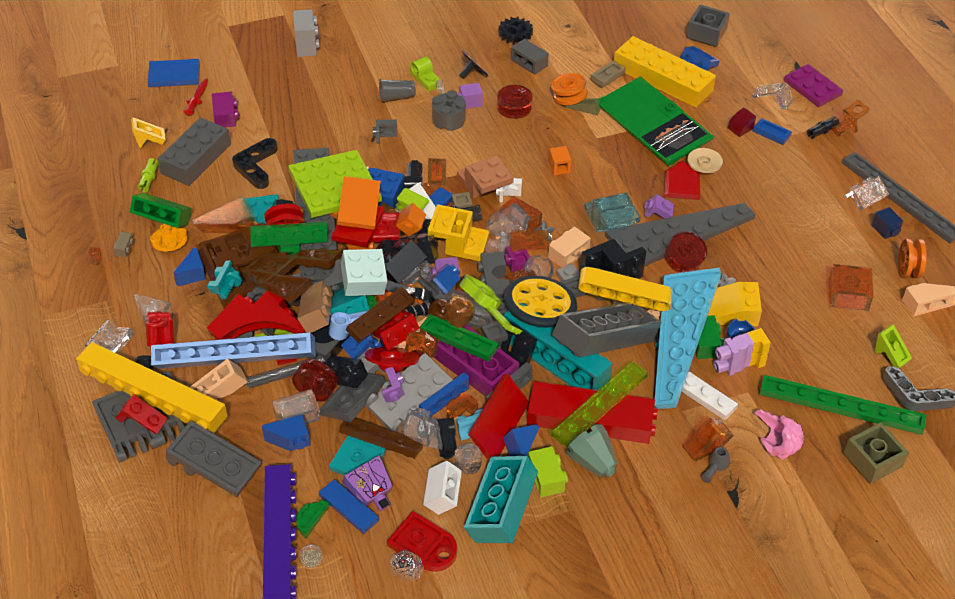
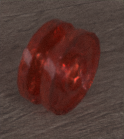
(514, 101)
(690, 243)
(317, 377)

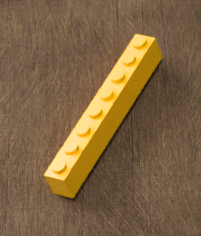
(151, 387)

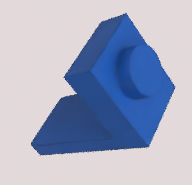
(356, 350)

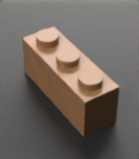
(315, 307)

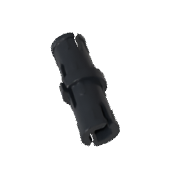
(823, 127)

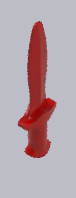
(195, 100)

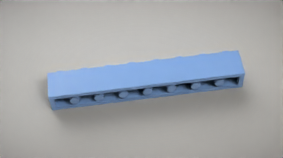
(237, 350)

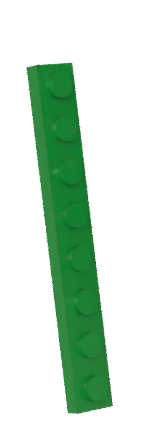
(843, 404)

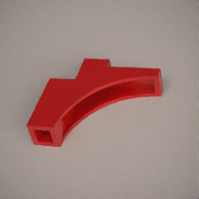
(245, 315)

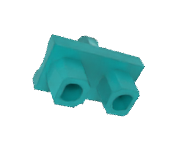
(226, 280)

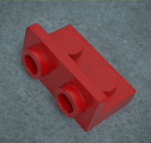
(397, 329)

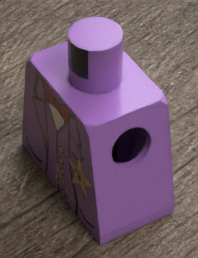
(370, 483)

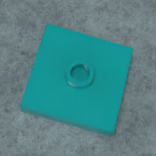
(354, 454)

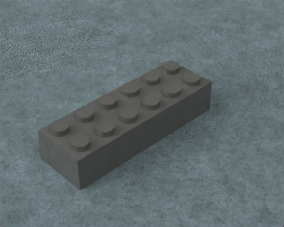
(606, 329)

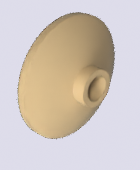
(705, 160)

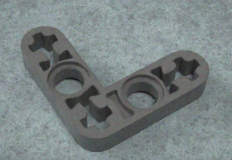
(915, 399)

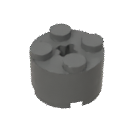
(448, 111)

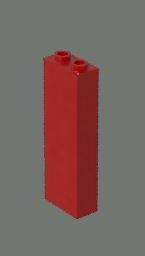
(627, 420)

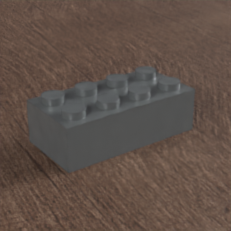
(194, 151)

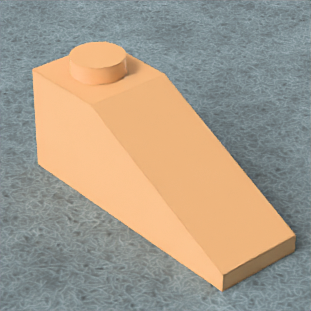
(928, 298)
(221, 380)

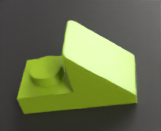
(408, 197)
(893, 345)

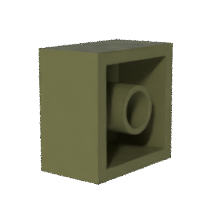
(876, 452)

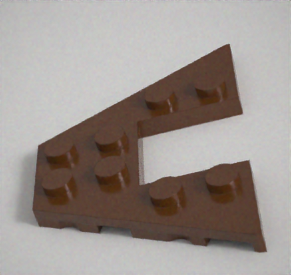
(270, 270)

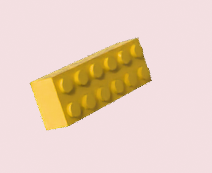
(665, 71)

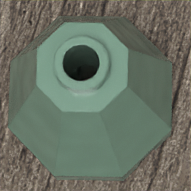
(594, 452)

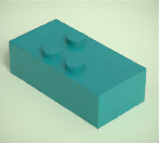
(501, 499)

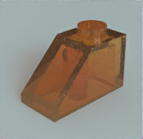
(707, 439)

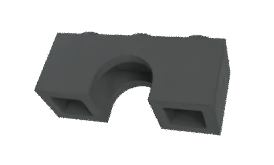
(493, 267)

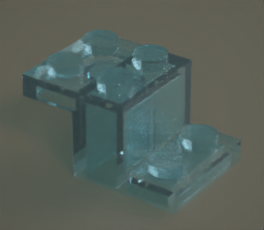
(612, 212)

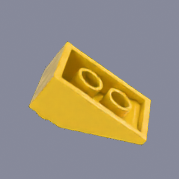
(737, 302)

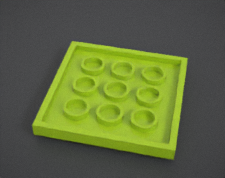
(322, 180)

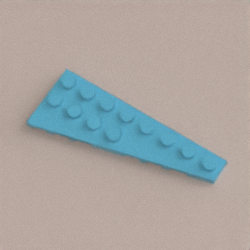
(682, 330)

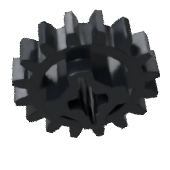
(515, 30)

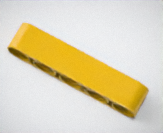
(625, 289)

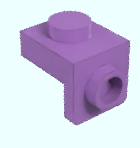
(659, 206)
(394, 392)

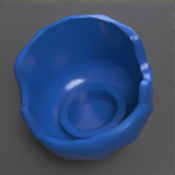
(738, 328)

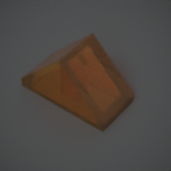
(437, 172)

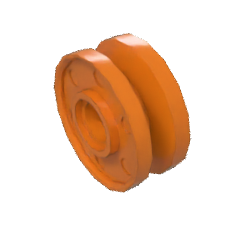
(569, 89)
(912, 258)

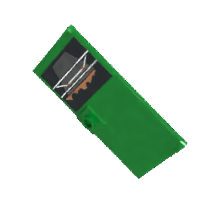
(654, 120)

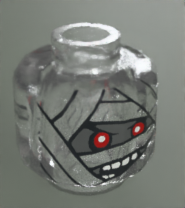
(468, 458)
(406, 566)

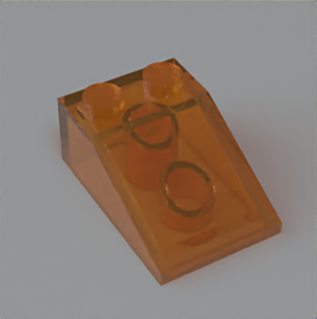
(227, 218)

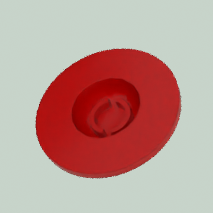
(395, 358)

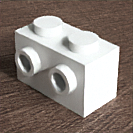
(442, 487)

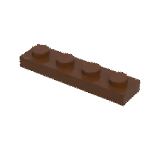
(380, 315)
(381, 437)

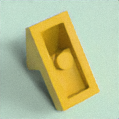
(146, 131)

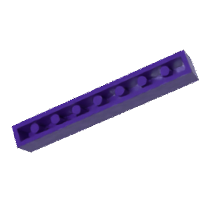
(279, 533)

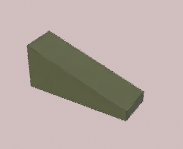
(588, 105)

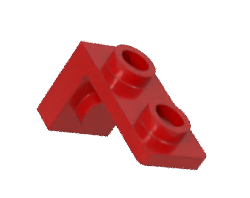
(142, 413)

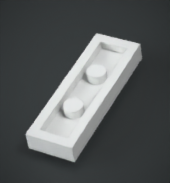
(708, 396)

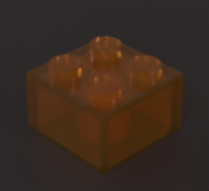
(851, 287)

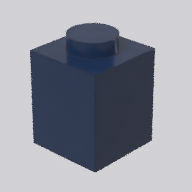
(887, 223)

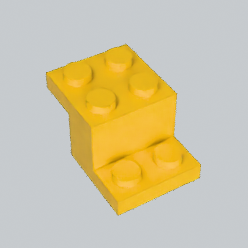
(457, 229)

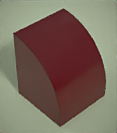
(742, 122)

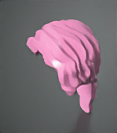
(785, 435)

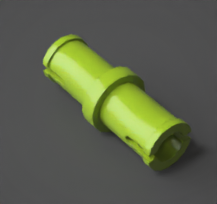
(148, 175)

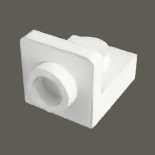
(512, 189)

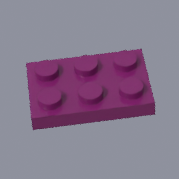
(813, 85)

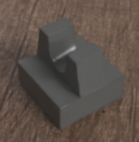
(495, 332)

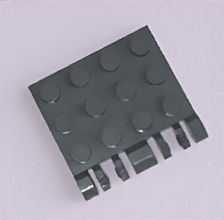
(129, 430)

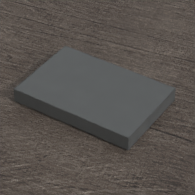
(349, 401)

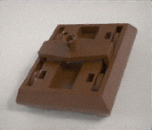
(237, 249)

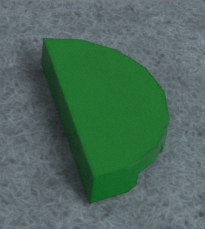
(310, 515)

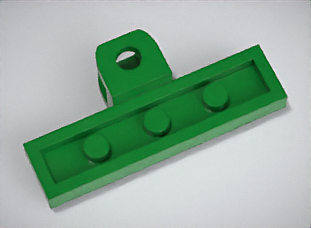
(288, 235)

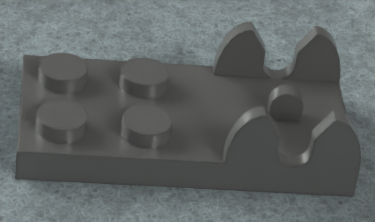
(212, 458)

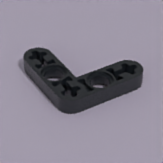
(245, 161)
(415, 292)

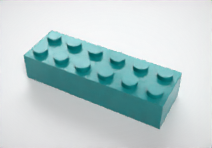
(581, 372)

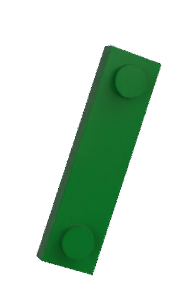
(460, 337)

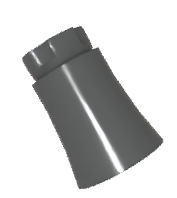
(396, 89)

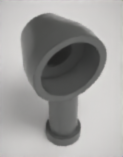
(719, 461)

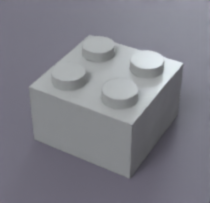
(306, 33)

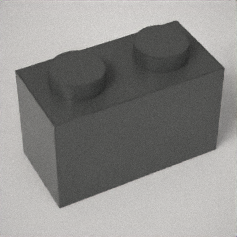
(529, 56)

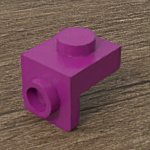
(515, 259)

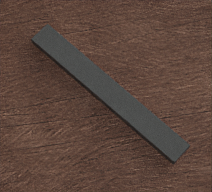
(903, 197)

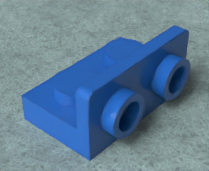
(699, 58)

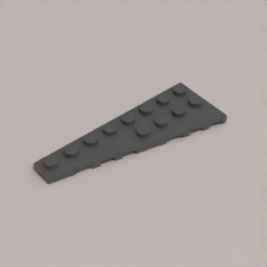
(657, 234)

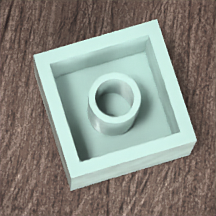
(363, 272)

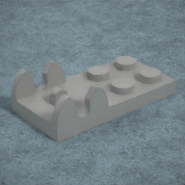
(419, 384)

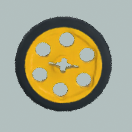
(539, 300)

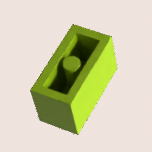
(550, 476)

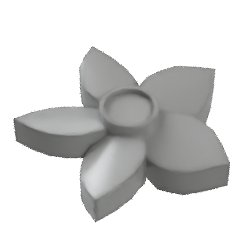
(726, 281)

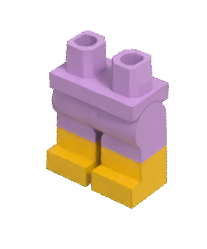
(742, 352)

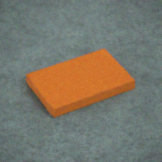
(358, 203)

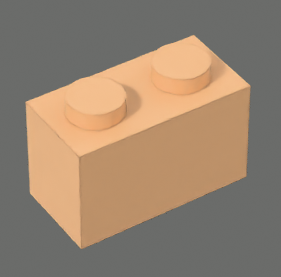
(568, 247)

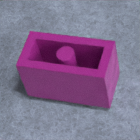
(224, 110)

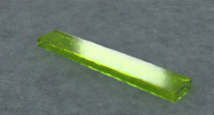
(599, 403)

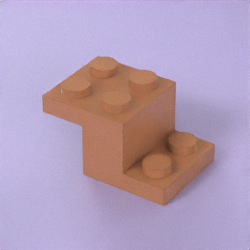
(485, 176)

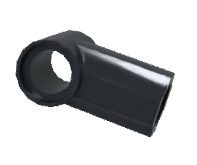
(413, 174)
(447, 433)

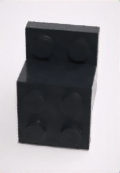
(612, 258)

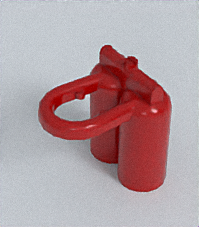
(159, 328)

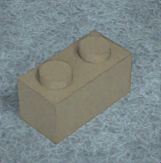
(123, 244)

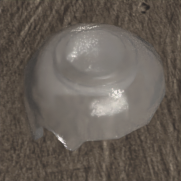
(499, 243)
(541, 266)

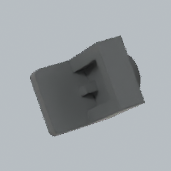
(385, 128)

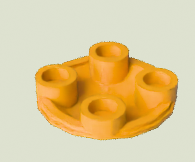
(168, 238)

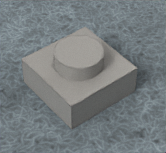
(567, 272)

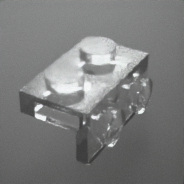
(868, 193)
(111, 337)

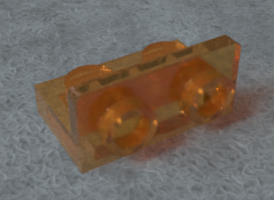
(529, 239)

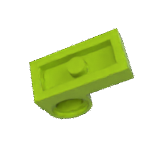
(423, 72)

